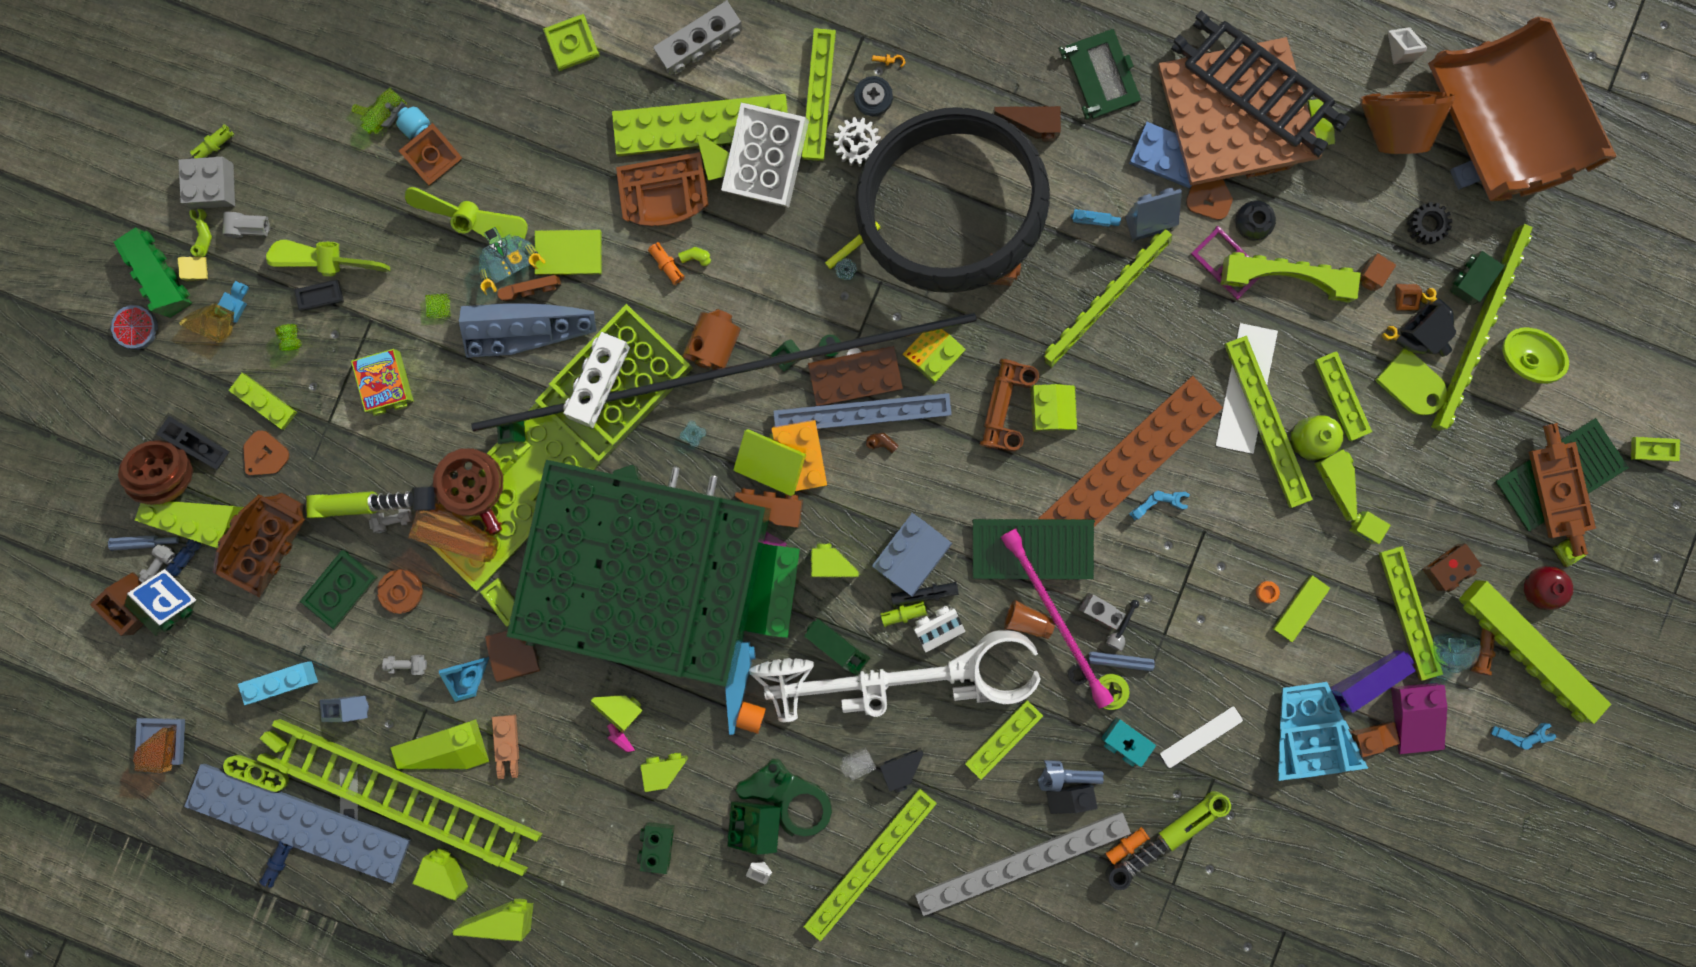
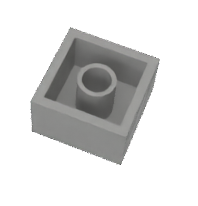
(206, 182)

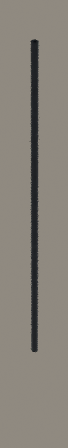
(736, 369)

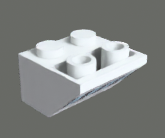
(939, 628)

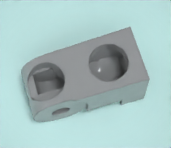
(1102, 611)

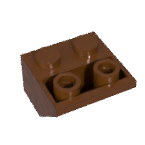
(112, 608)

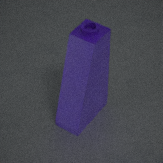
(1372, 681)

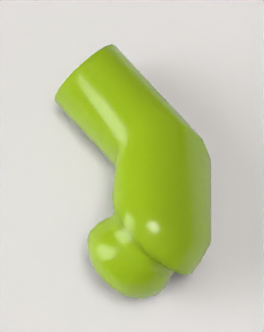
(697, 254)

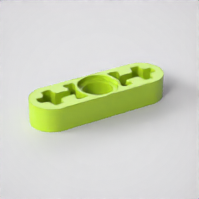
(244, 761)

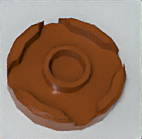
(400, 591)

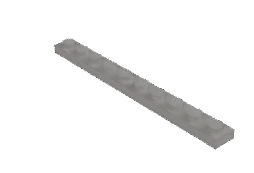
(1022, 863)

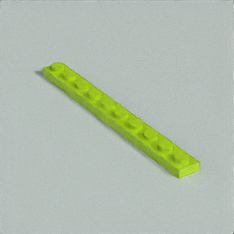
(1479, 335)

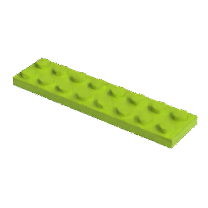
(678, 125)

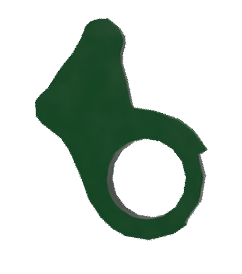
(779, 786)

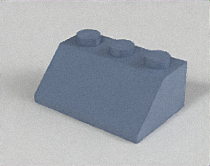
(912, 554)

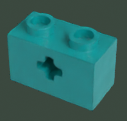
(1140, 748)

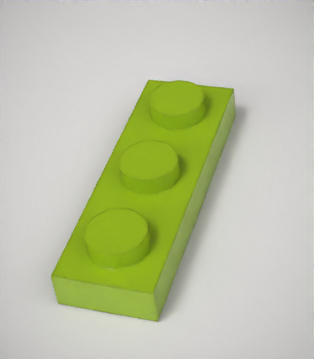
(262, 401)

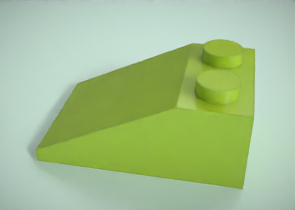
(504, 922)

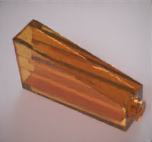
(452, 533)

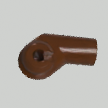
(881, 440)

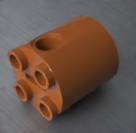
(712, 340)

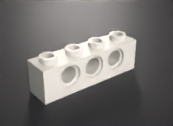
(588, 413)

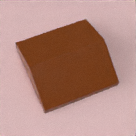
(430, 154)

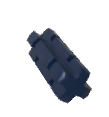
(183, 557)

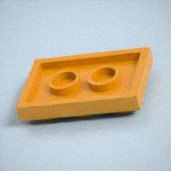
(804, 438)

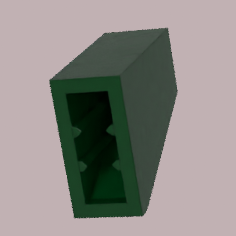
(836, 646)

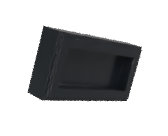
(319, 295)

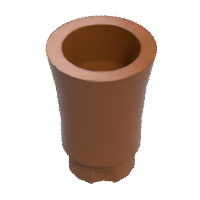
(1028, 621)

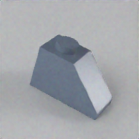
(344, 709)

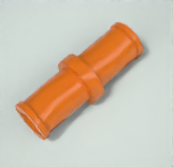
(666, 263)
(1127, 846)

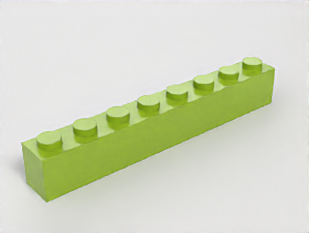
(1534, 652)

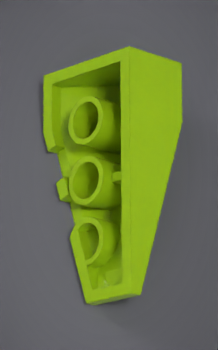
(448, 749)

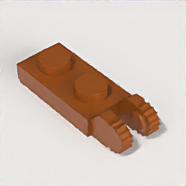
(527, 288)

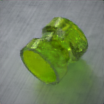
(288, 337)

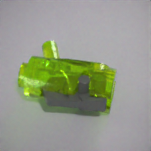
(381, 113)

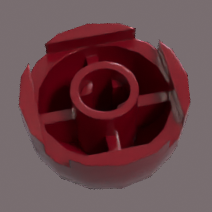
(1548, 588)

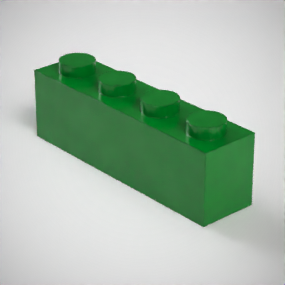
(151, 271)

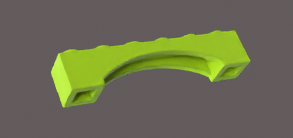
(1338, 284)

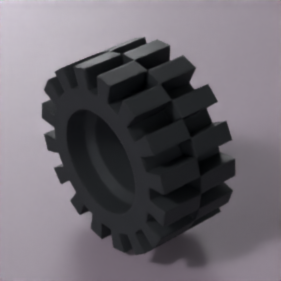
(1441, 219)

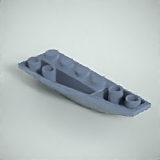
(520, 327)

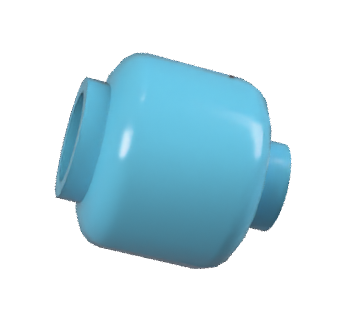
(412, 121)

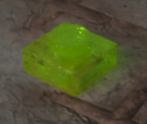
(437, 305)

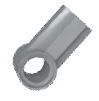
(238, 224)

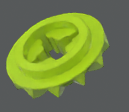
(1118, 684)

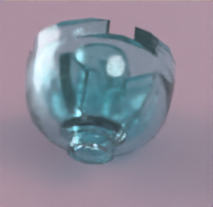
(1456, 652)

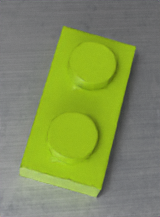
(1655, 449)

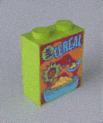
(382, 382)

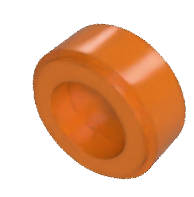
(1267, 592)

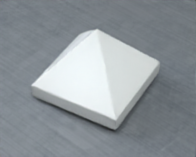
(759, 871)

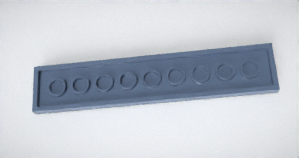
(298, 823)

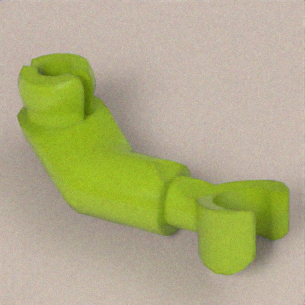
(204, 238)

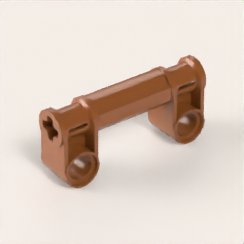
(1000, 402)

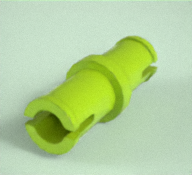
(212, 142)
(903, 614)

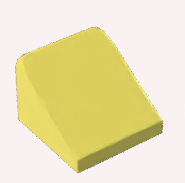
(192, 268)

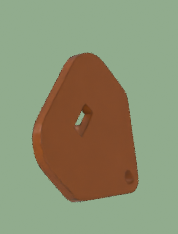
(1213, 192)
(260, 460)

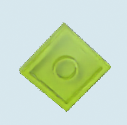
(571, 42)

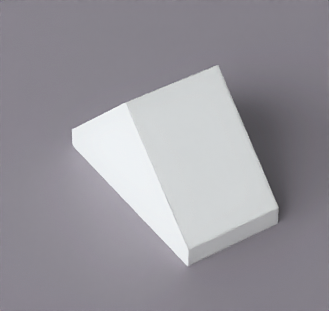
(1405, 45)

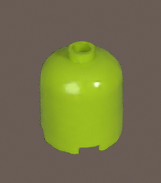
(1316, 437)

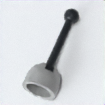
(1117, 640)

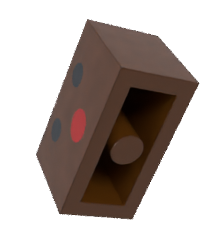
(1452, 567)

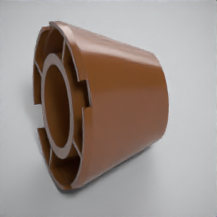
(1406, 120)

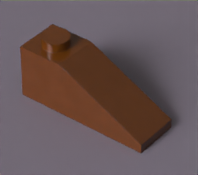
(1036, 121)

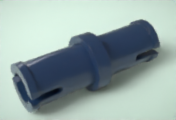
(275, 864)

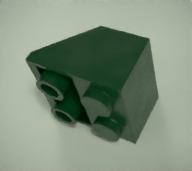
(754, 827)

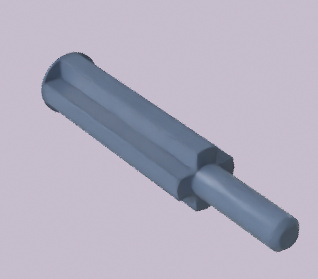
(139, 542)

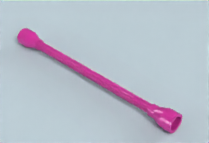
(1099, 693)

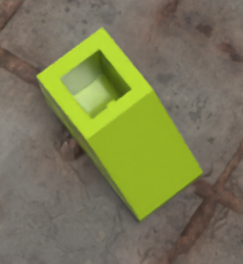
(660, 773)

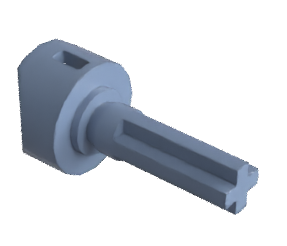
(1054, 776)

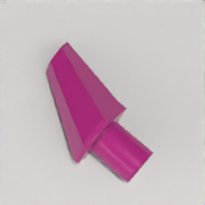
(619, 739)

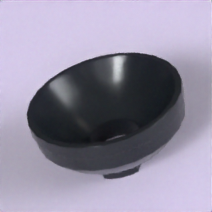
(1248, 228)

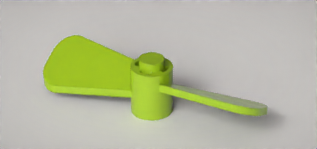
(467, 215)
(324, 256)

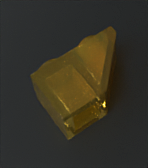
(211, 322)

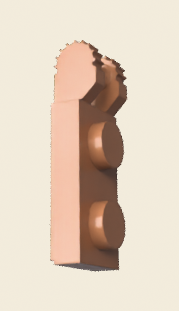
(506, 744)

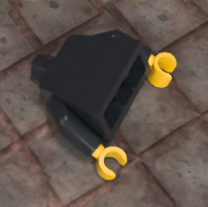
(1428, 329)

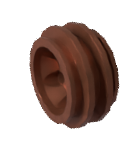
(456, 462)
(155, 472)

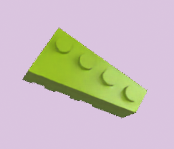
(190, 520)

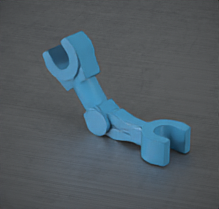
(1173, 499)
(1525, 743)

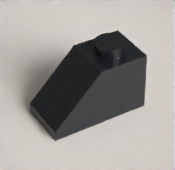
(901, 770)
(1072, 799)

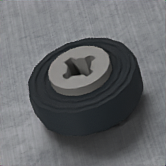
(873, 104)

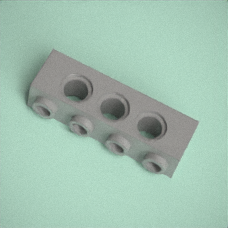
(703, 26)

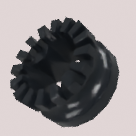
(1071, 675)

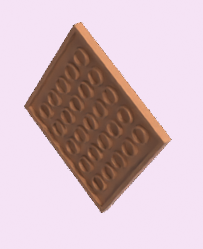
(1219, 136)

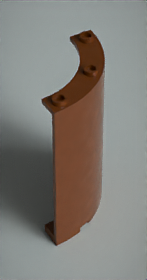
(1522, 111)

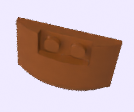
(662, 190)

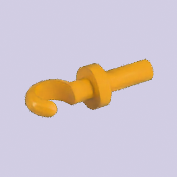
(887, 59)

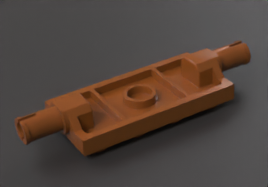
(1562, 490)

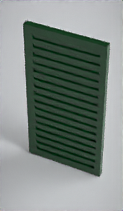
(1599, 464)
(1052, 546)

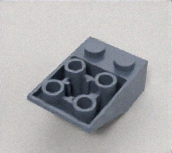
(1154, 214)

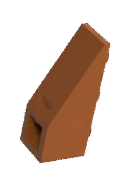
(783, 512)

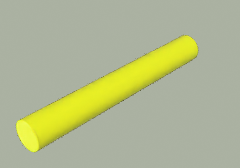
(846, 250)

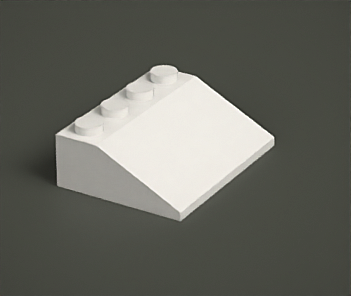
(765, 154)

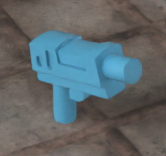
(1095, 218)

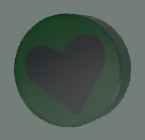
(827, 340)

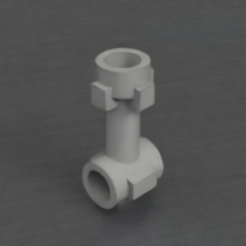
(379, 522)
(163, 555)
(416, 664)

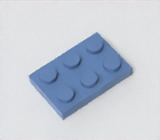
(1160, 154)

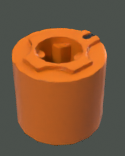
(750, 717)

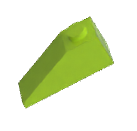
(1340, 480)

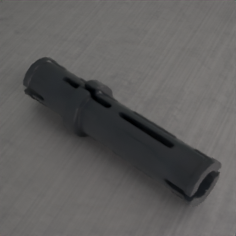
(924, 594)

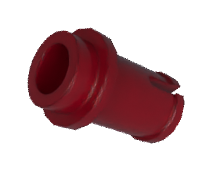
(491, 522)

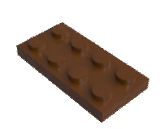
(855, 376)

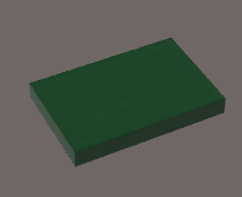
(338, 589)

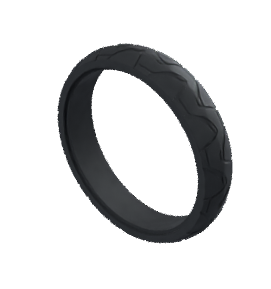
(941, 123)

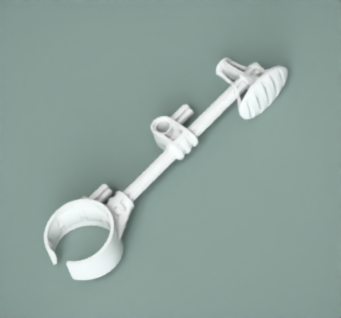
(875, 684)

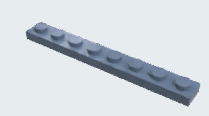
(868, 412)

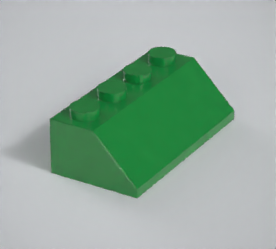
(773, 591)

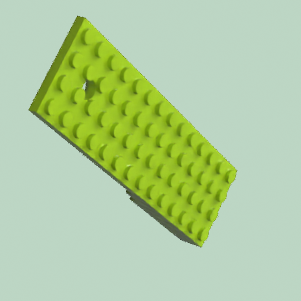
(568, 441)

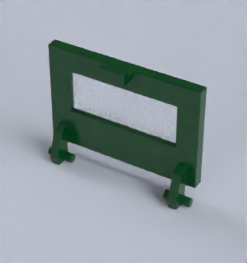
(1102, 73)

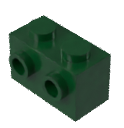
(1476, 277)
(657, 847)

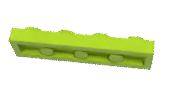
(1343, 396)
(1003, 739)

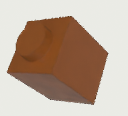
(1376, 272)

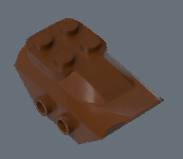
(258, 541)

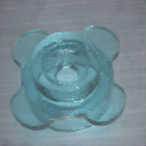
(699, 433)

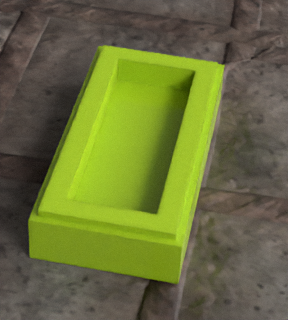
(499, 599)

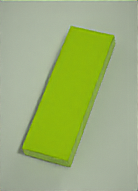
(1301, 608)

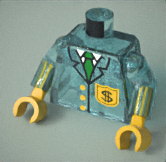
(504, 258)

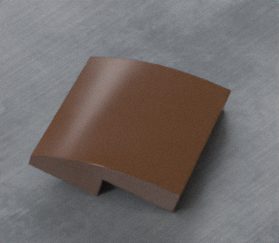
(511, 657)

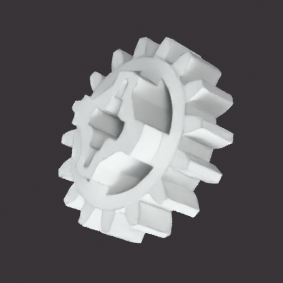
(849, 138)

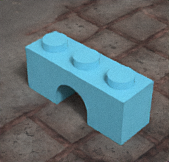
(277, 683)

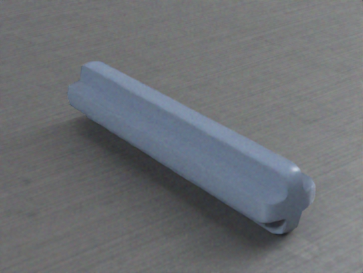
(1121, 661)

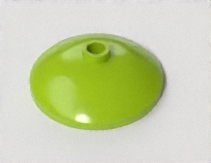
(1535, 355)

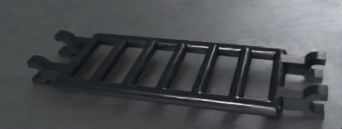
(1326, 111)

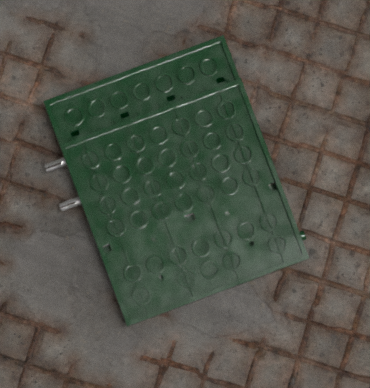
(669, 576)

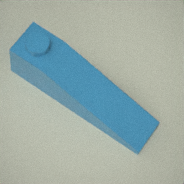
(736, 691)

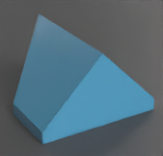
(464, 678)

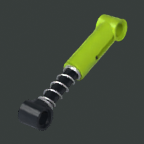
(369, 502)
(1170, 838)

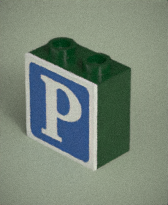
(160, 602)

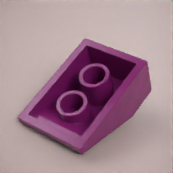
(1420, 717)

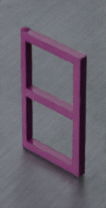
(1215, 274)

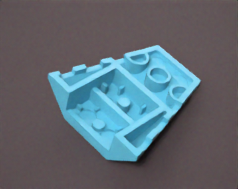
(1314, 735)

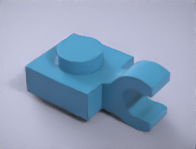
(234, 300)

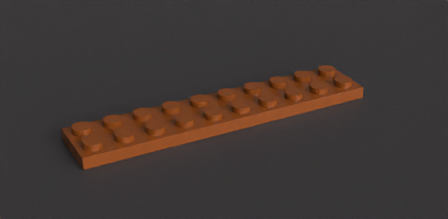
(1137, 455)

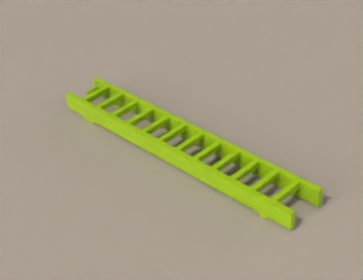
(384, 809)

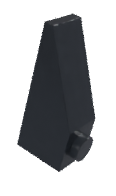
(191, 441)

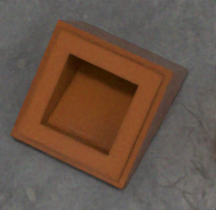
(1407, 296)

